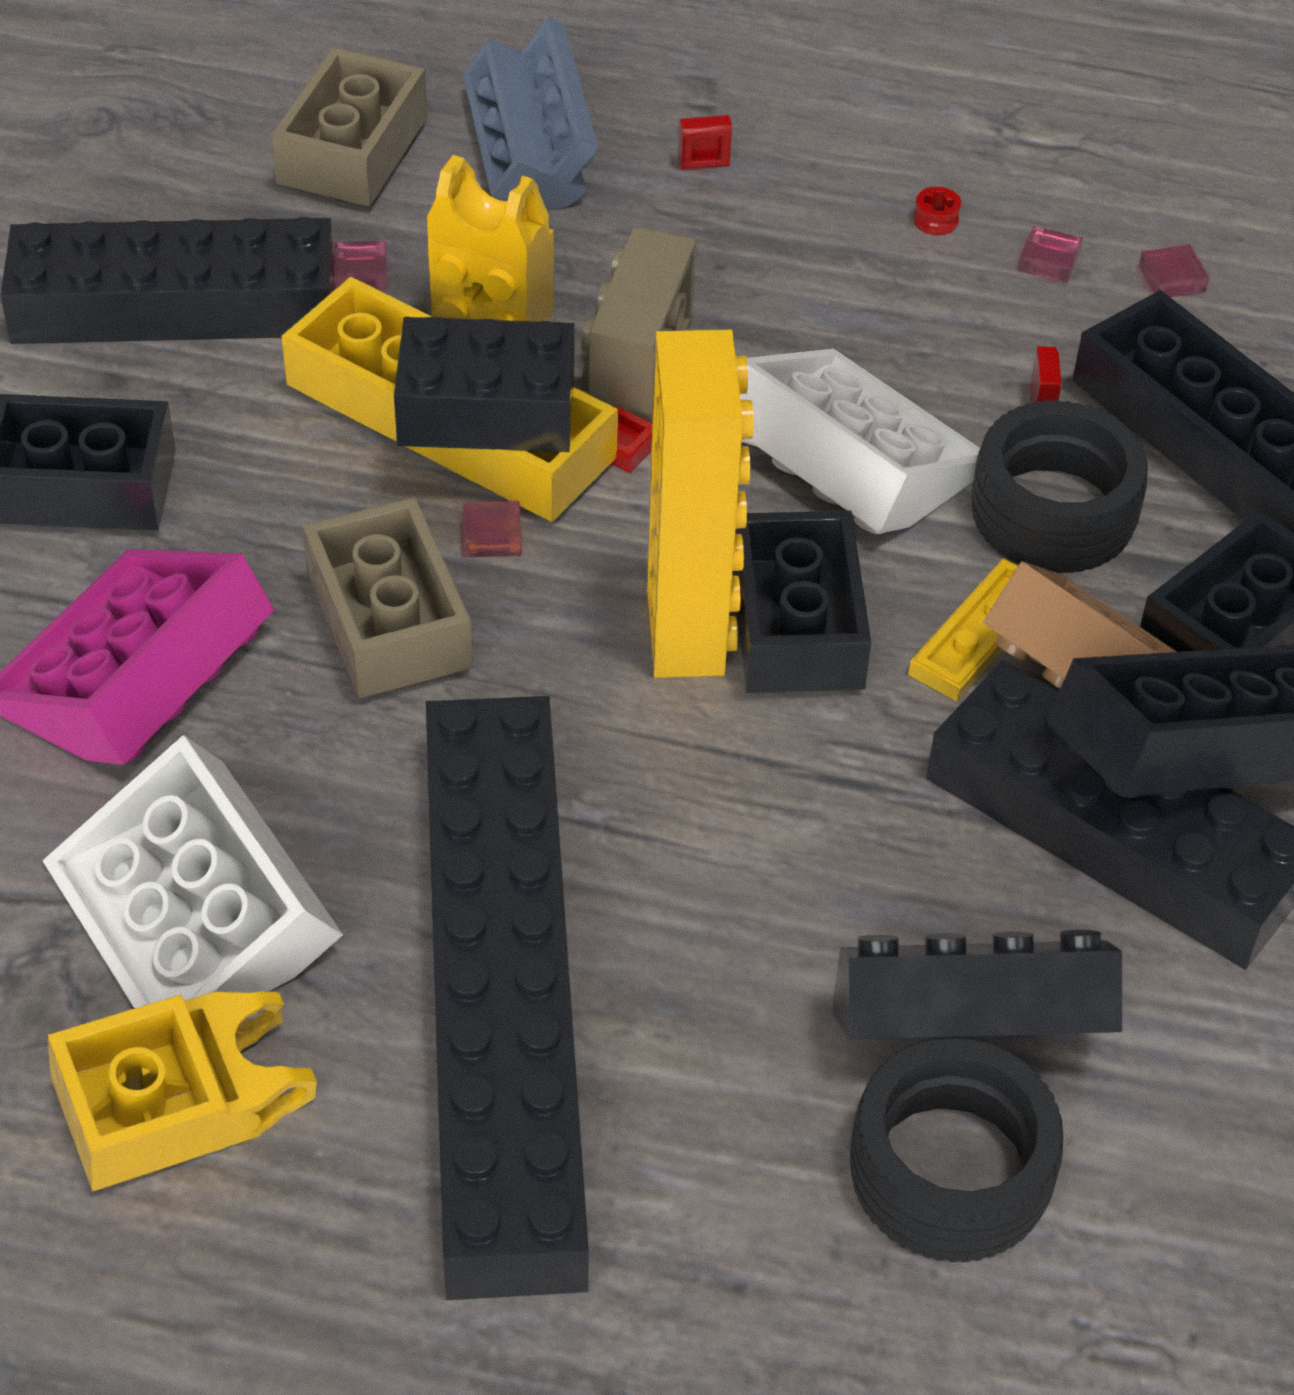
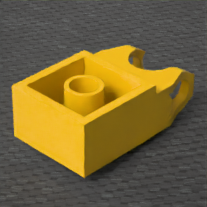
(489, 252)
(171, 1082)

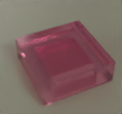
(1050, 254)
(362, 261)
(1174, 270)
(491, 529)

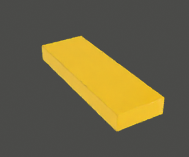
(963, 644)

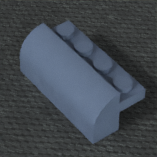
(532, 116)

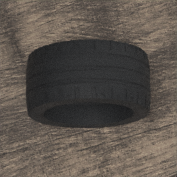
(1066, 440)
(962, 1078)

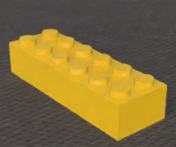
(349, 361)
(696, 500)

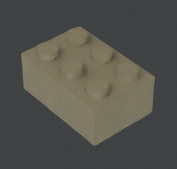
(350, 126)
(646, 295)
(388, 597)

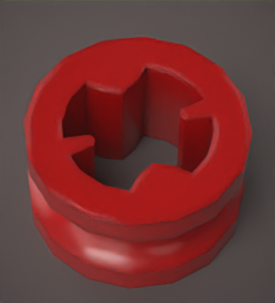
(937, 210)

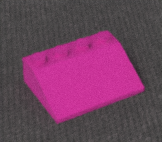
(132, 651)

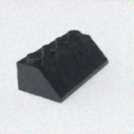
(979, 987)

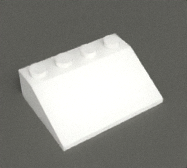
(855, 438)
(189, 886)

